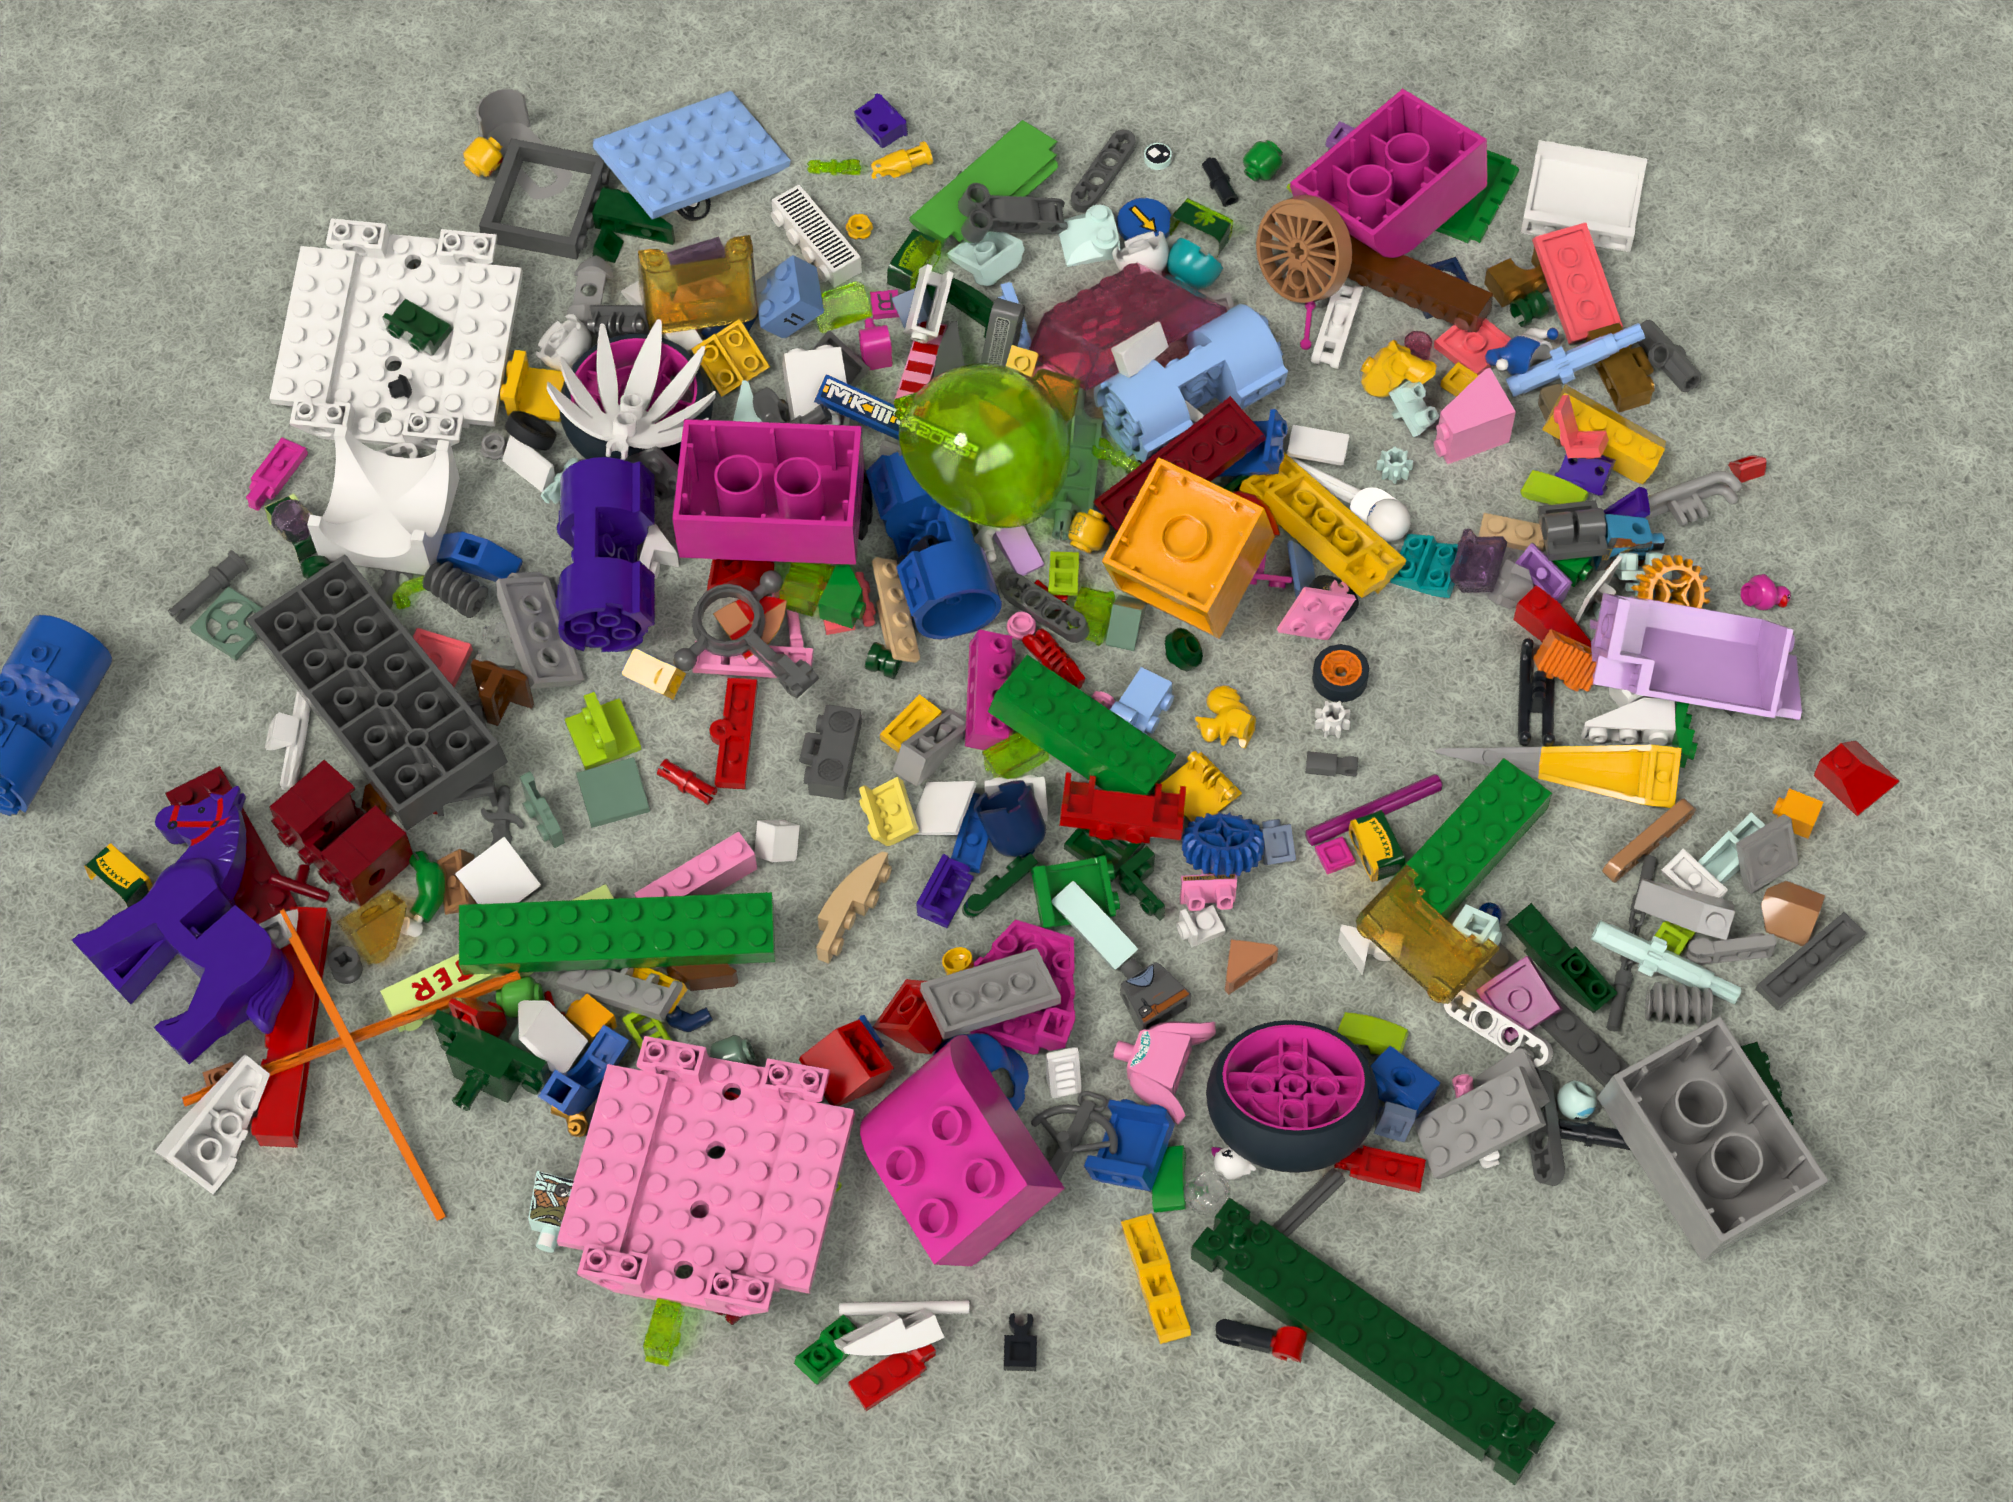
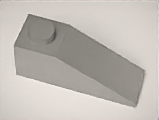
(929, 747)
(1686, 908)

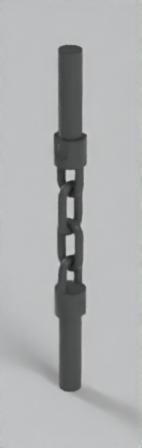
(1624, 977)

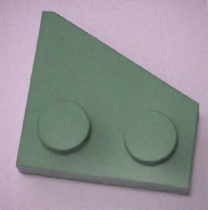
(538, 807)

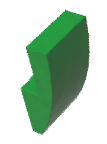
(1683, 735)
(1170, 1181)
(823, 1355)

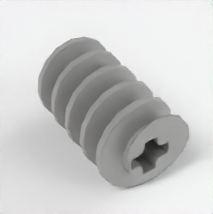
(1678, 1003)

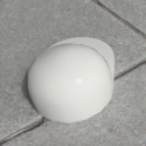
(1382, 513)

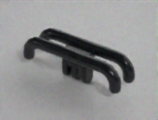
(1534, 698)

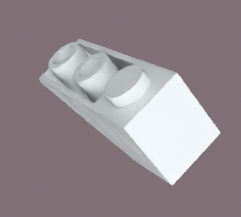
(1640, 721)

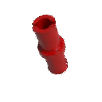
(686, 781)

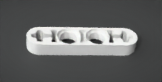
(1496, 1031)

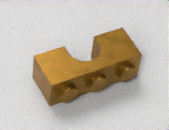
(1512, 282)

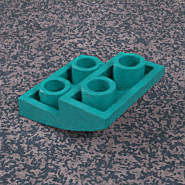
(1426, 565)

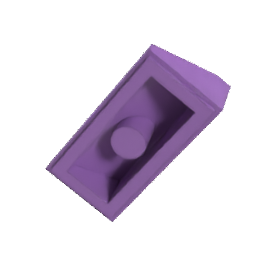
(1545, 573)

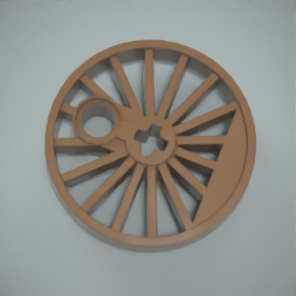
(1306, 252)

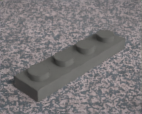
(1810, 961)

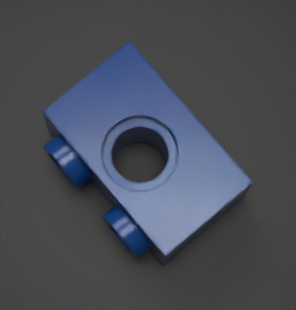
(1403, 1081)

